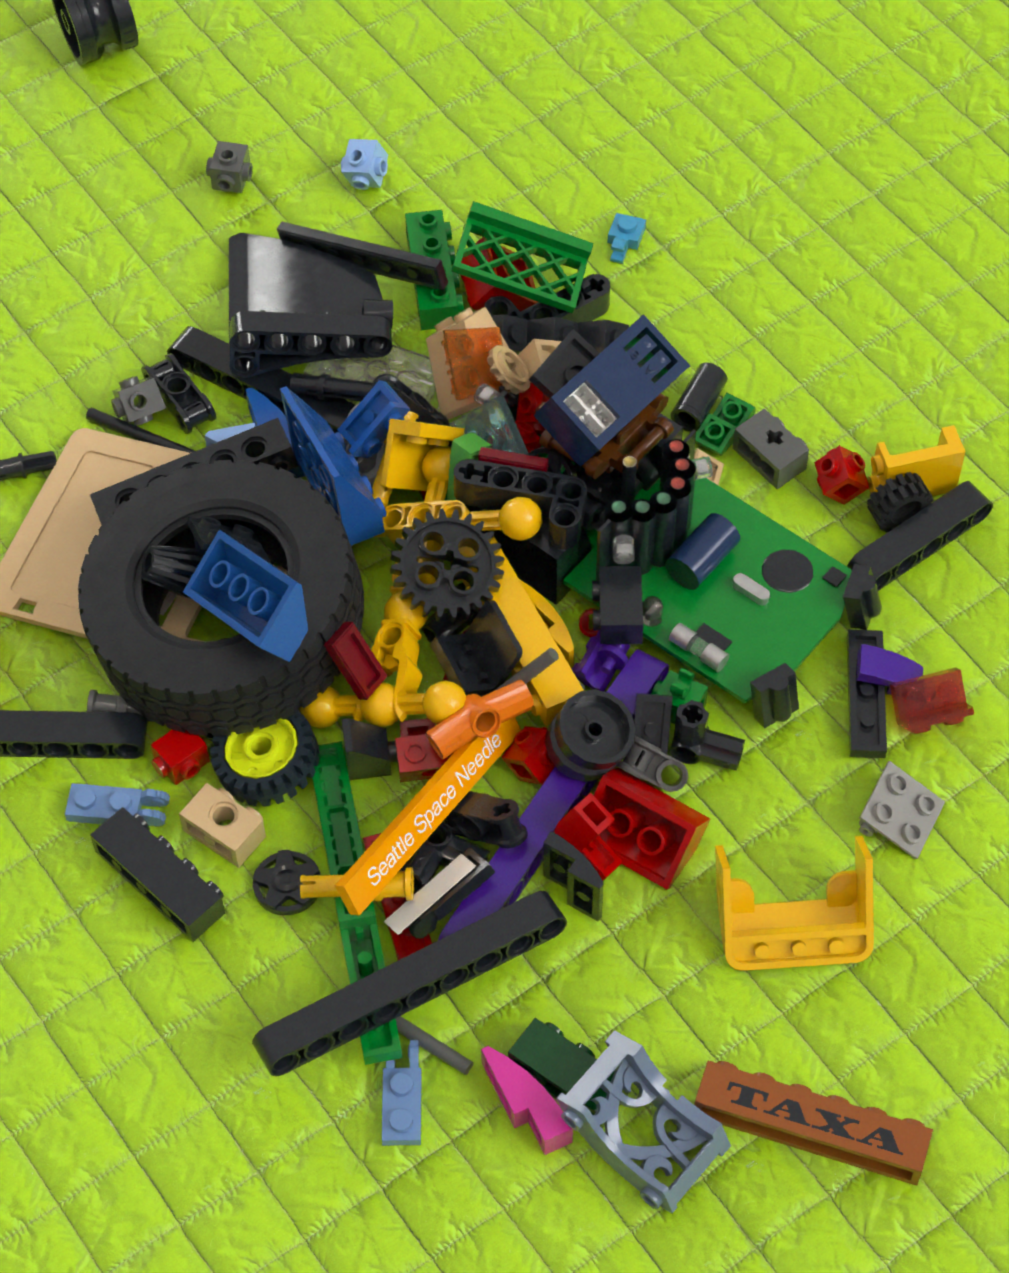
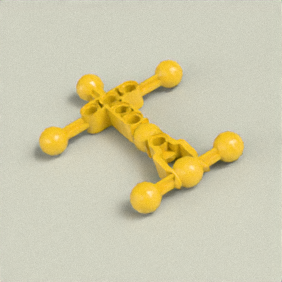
(397, 640)

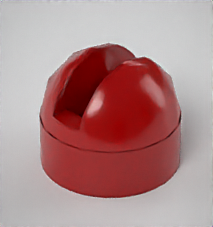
(584, 623)

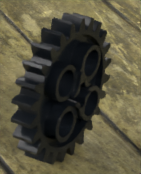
(451, 535)

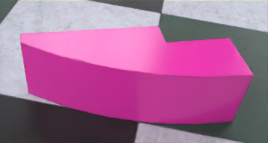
(526, 1101)

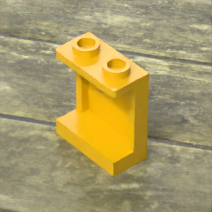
(935, 465)

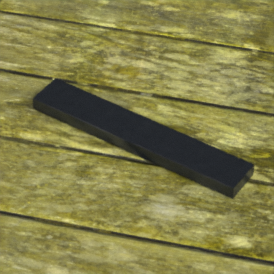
(370, 256)

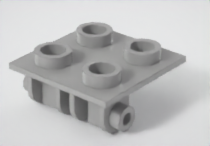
(901, 810)

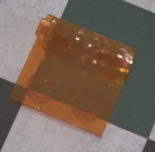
(467, 359)

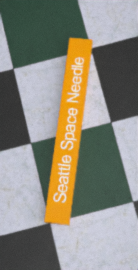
(421, 818)

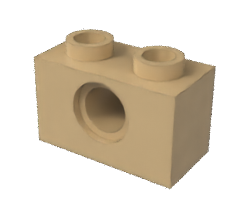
(231, 841)

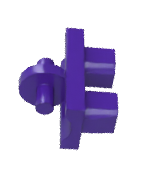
(600, 663)

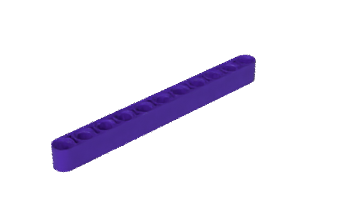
(551, 803)

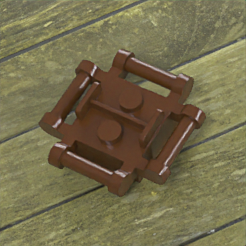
(632, 440)

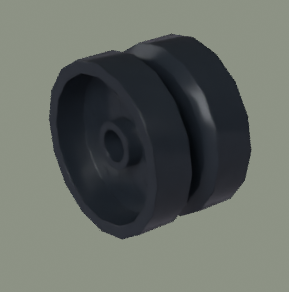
(590, 735)

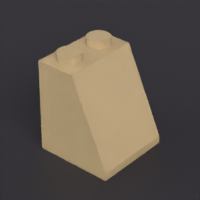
(464, 320)

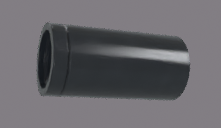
(699, 396)

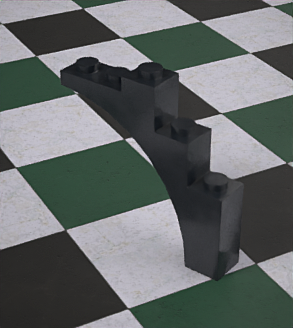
(521, 332)

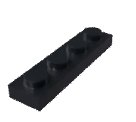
(865, 701)

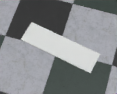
(430, 894)

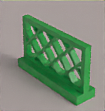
(527, 239)

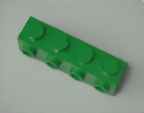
(428, 236)

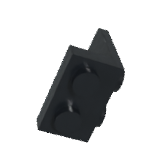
(482, 655)

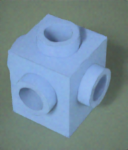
(364, 163)

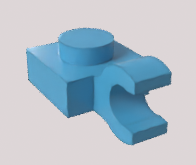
(624, 234)

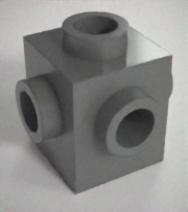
(231, 173)
(148, 400)

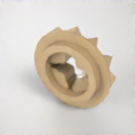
(509, 369)

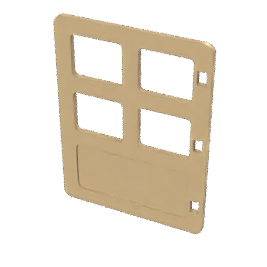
(55, 535)

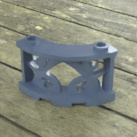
(692, 1124)

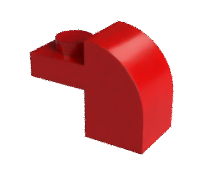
(582, 830)

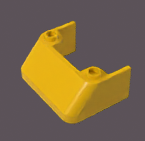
(798, 931)

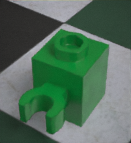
(682, 689)

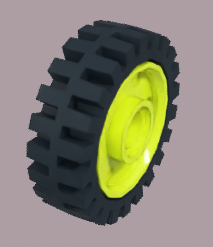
(253, 776)

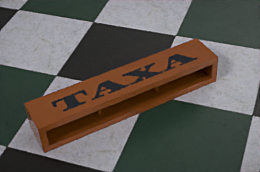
(814, 1122)

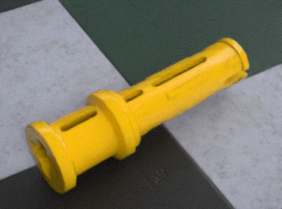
(323, 886)

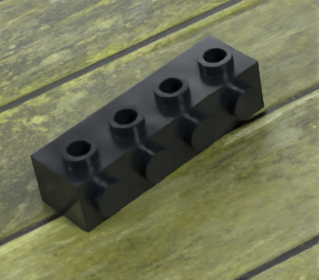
(158, 873)

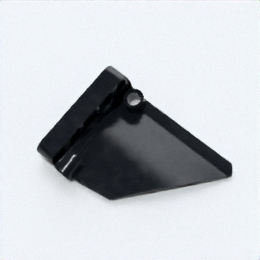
(300, 307)

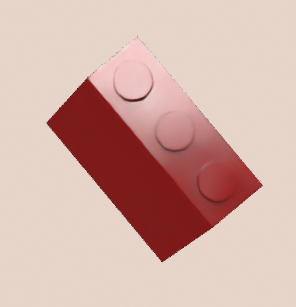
(650, 828)

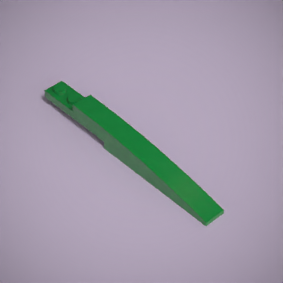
(343, 849)

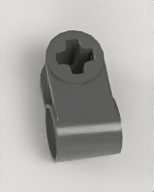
(651, 765)

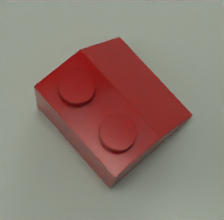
(480, 292)

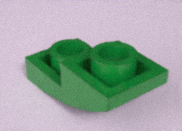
(718, 428)

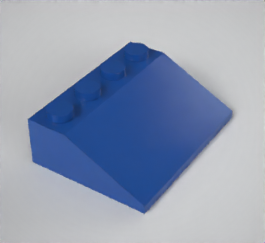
(331, 471)

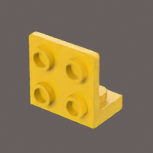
(407, 447)

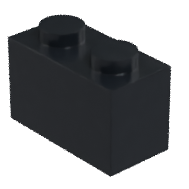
(619, 605)

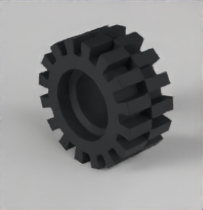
(898, 500)

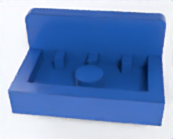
(369, 421)

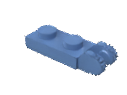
(98, 803)
(402, 1101)

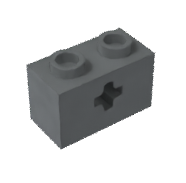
(771, 448)

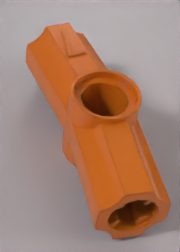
(479, 717)

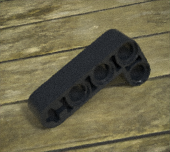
(591, 303)
(557, 495)

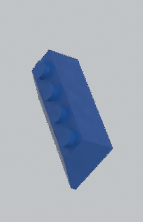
(250, 596)

